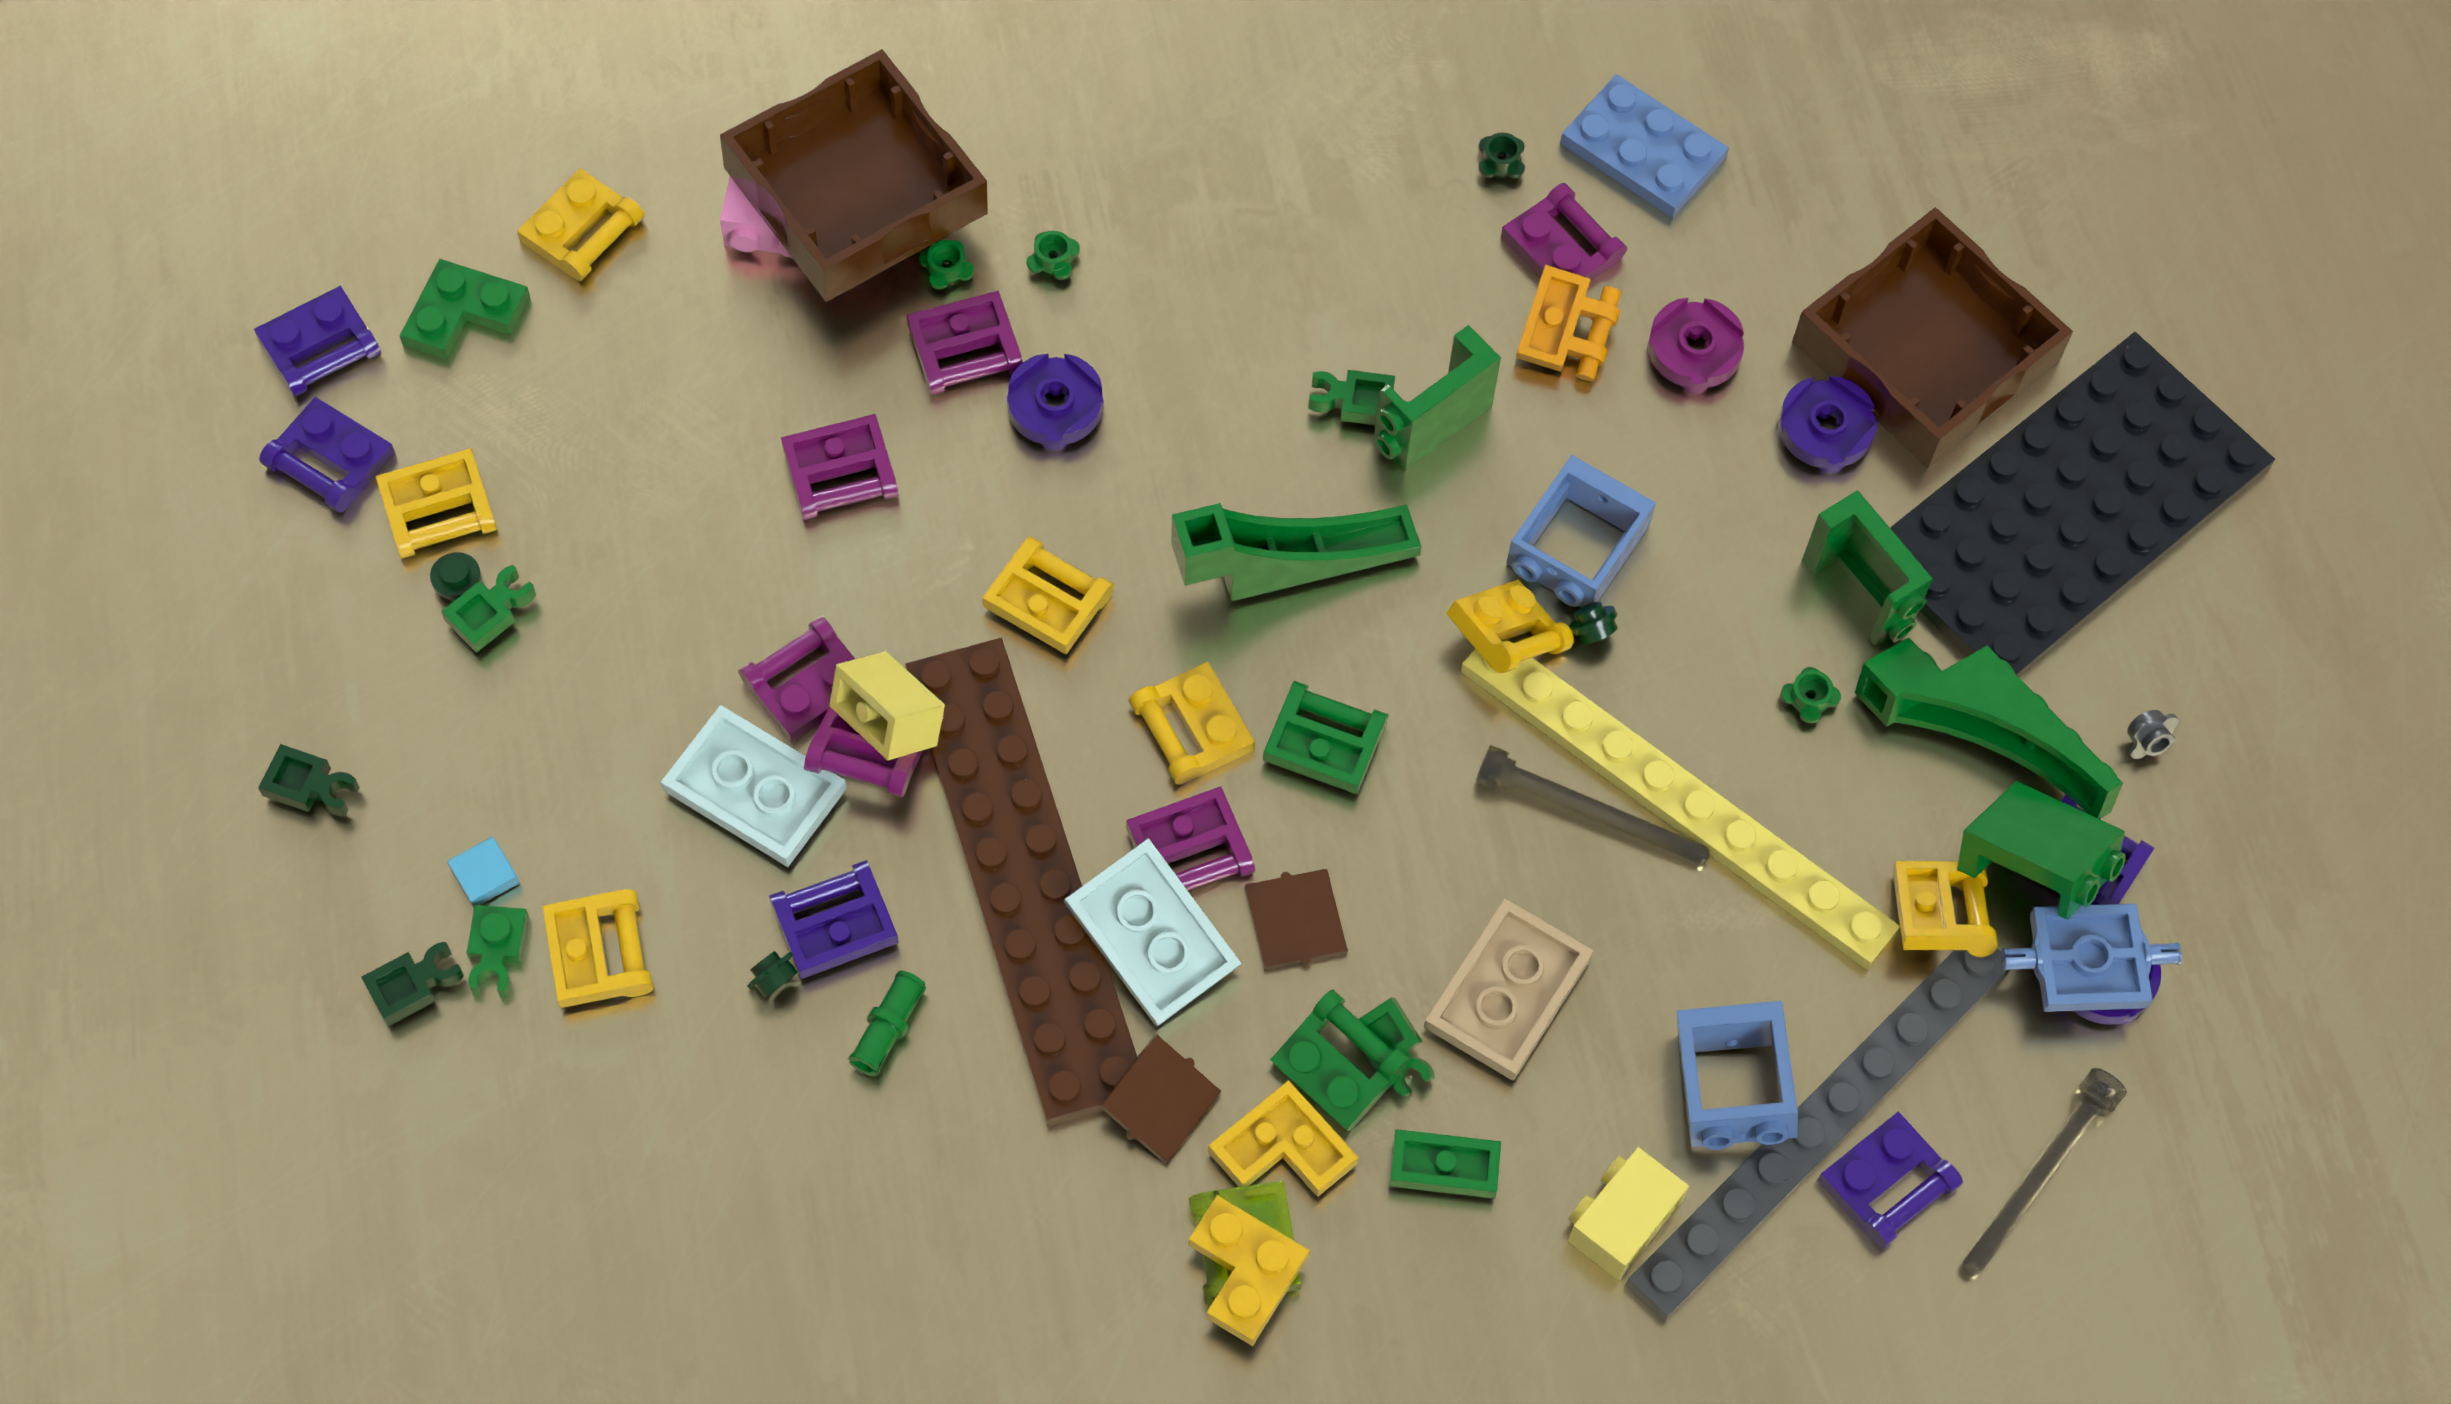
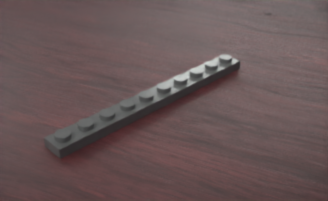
(1823, 1124)

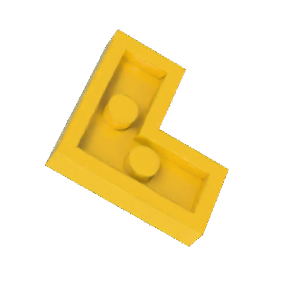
(1286, 1129)
(1260, 1264)

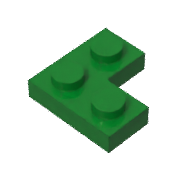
(458, 296)

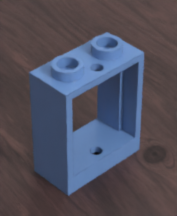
(1600, 496)
(1735, 1029)

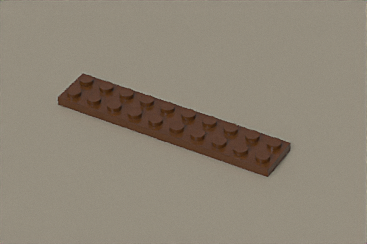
(1021, 877)

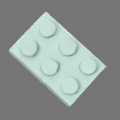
(753, 786)
(1152, 932)

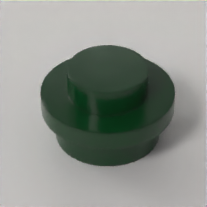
(454, 574)
(1594, 622)

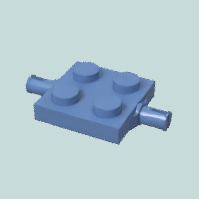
(2092, 958)

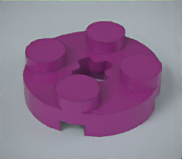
(1690, 367)

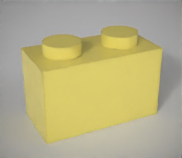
(886, 705)
(1626, 1213)

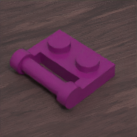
(1544, 242)
(960, 329)
(835, 453)
(805, 698)
(845, 742)
(1193, 828)

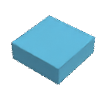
(483, 872)

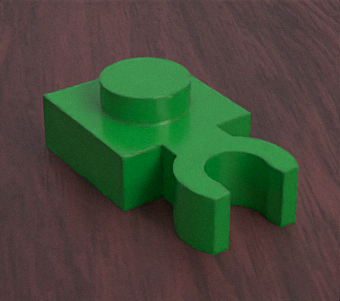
(1356, 395)
(485, 613)
(496, 940)
(1396, 1031)

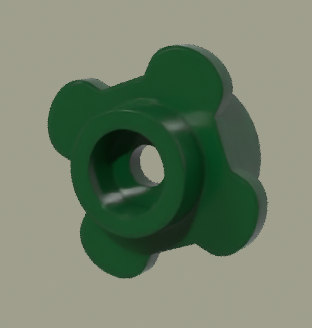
(1501, 145)
(772, 973)

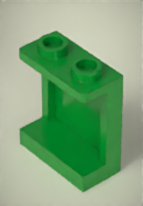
(1419, 426)
(1874, 560)
(2046, 844)

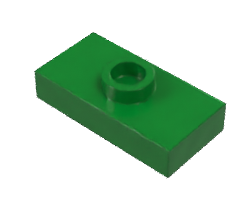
(1445, 1163)

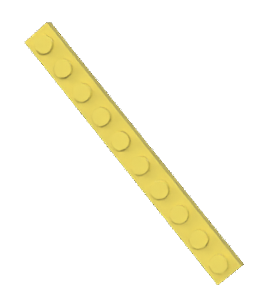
(1689, 807)

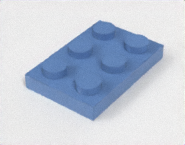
(1644, 145)

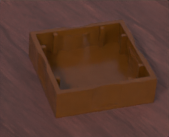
(854, 175)
(1932, 336)

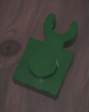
(301, 778)
(404, 986)

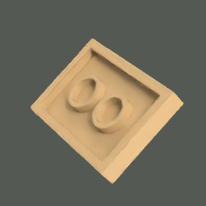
(1508, 989)

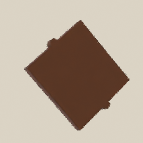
(1295, 919)
(1160, 1098)

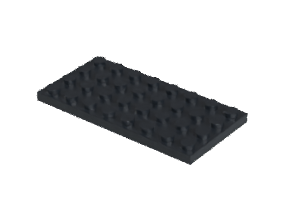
(2076, 504)

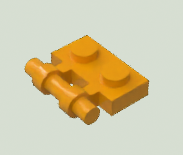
(1554, 318)

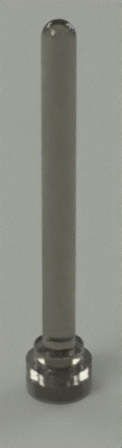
(1501, 770)
(2098, 1095)

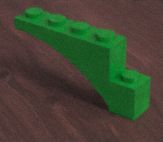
(1280, 553)
(1990, 707)

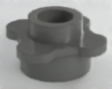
(2152, 733)

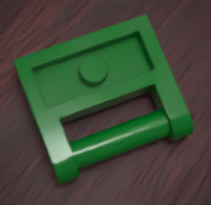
(1320, 749)
(1327, 1073)

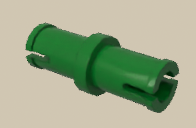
(887, 1023)

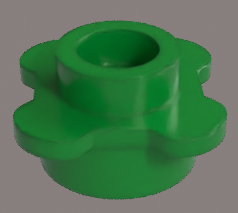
(1053, 243)
(946, 252)
(1811, 681)

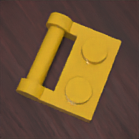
(570, 216)
(430, 490)
(1039, 605)
(1503, 614)
(1206, 716)
(1928, 909)
(579, 951)

